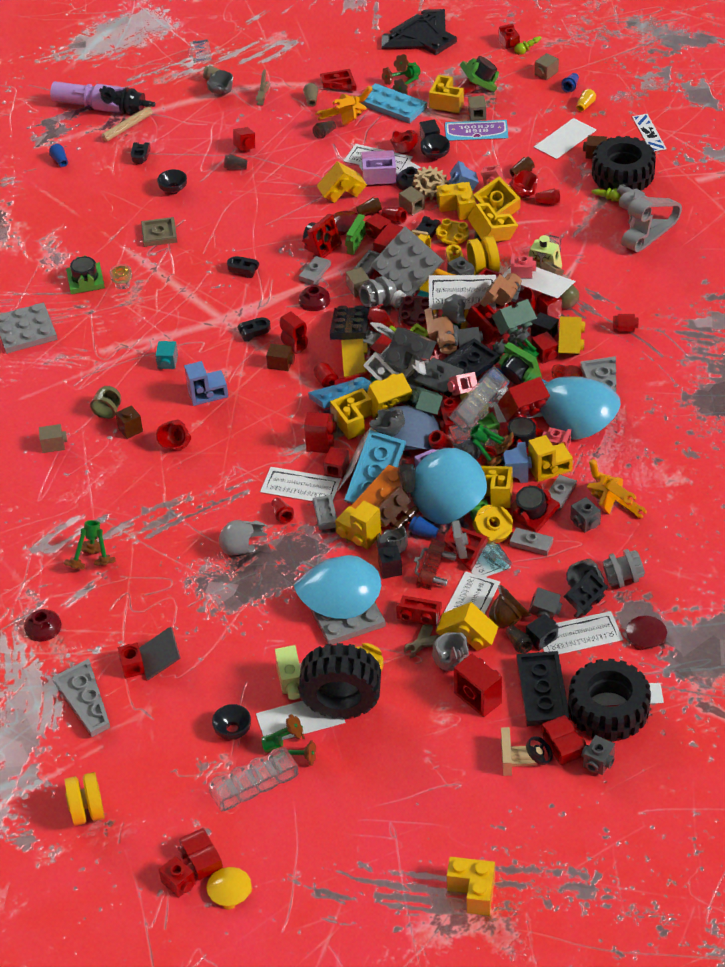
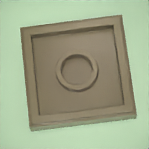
(159, 231)

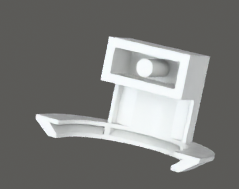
(381, 369)

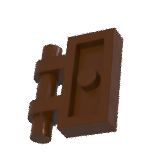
(394, 504)

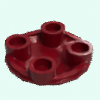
(344, 220)
(413, 310)
(646, 632)

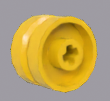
(483, 254)
(85, 798)

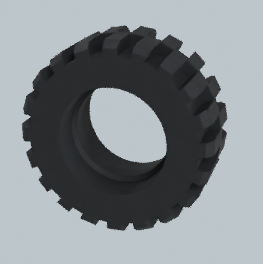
(623, 162)
(340, 681)
(606, 720)

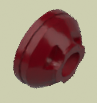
(315, 301)
(45, 629)

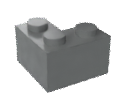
(405, 344)

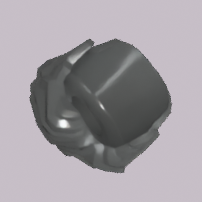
(220, 82)
(454, 308)
(388, 422)
(470, 447)
(393, 537)
(580, 569)

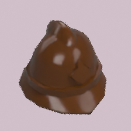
(506, 609)

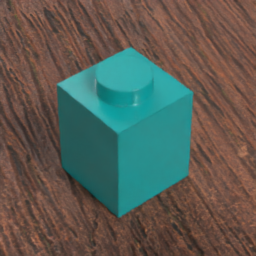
(166, 355)

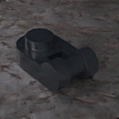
(140, 152)
(426, 221)
(242, 265)
(254, 328)

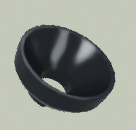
(435, 143)
(172, 178)
(404, 180)
(231, 715)

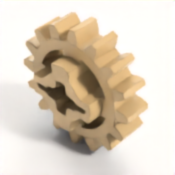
(428, 180)

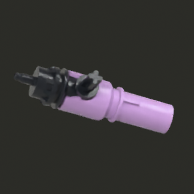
(100, 97)

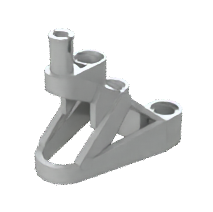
(640, 221)

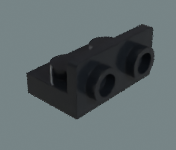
(585, 592)

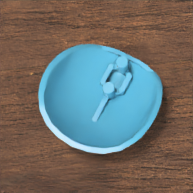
(580, 405)
(448, 485)
(340, 587)

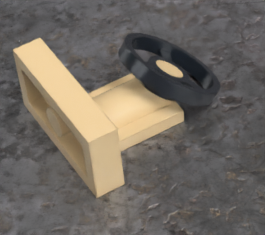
(522, 755)

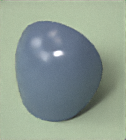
(416, 428)

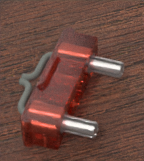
(431, 564)

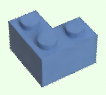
(204, 386)

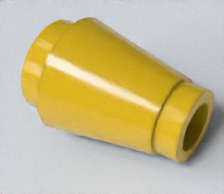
(586, 99)

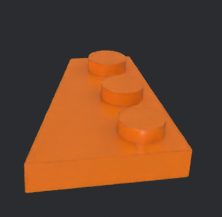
(380, 487)

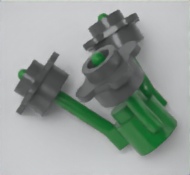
(517, 339)

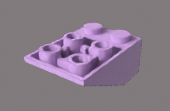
(379, 167)

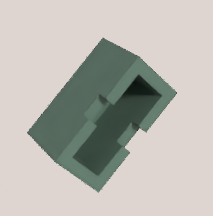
(513, 318)
(426, 400)

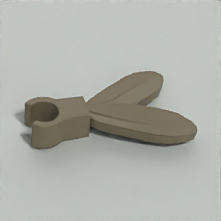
(264, 87)
(423, 640)

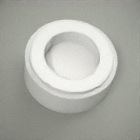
(397, 299)

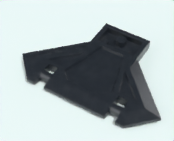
(421, 31)

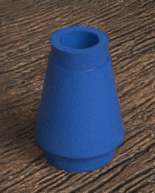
(569, 83)
(58, 154)
(422, 528)

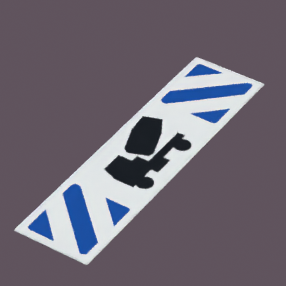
(649, 132)

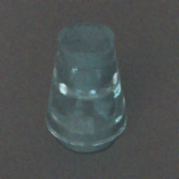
(496, 555)

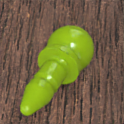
(521, 48)
(609, 194)

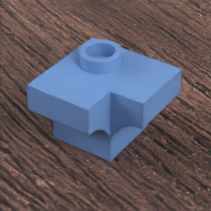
(461, 173)
(519, 461)

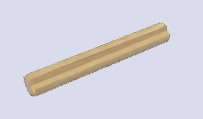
(126, 124)

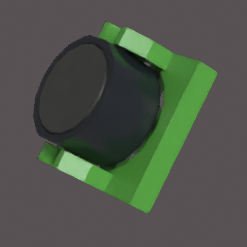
(481, 72)
(84, 275)
(519, 365)

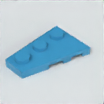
(325, 395)

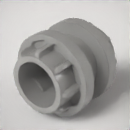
(377, 292)
(623, 568)

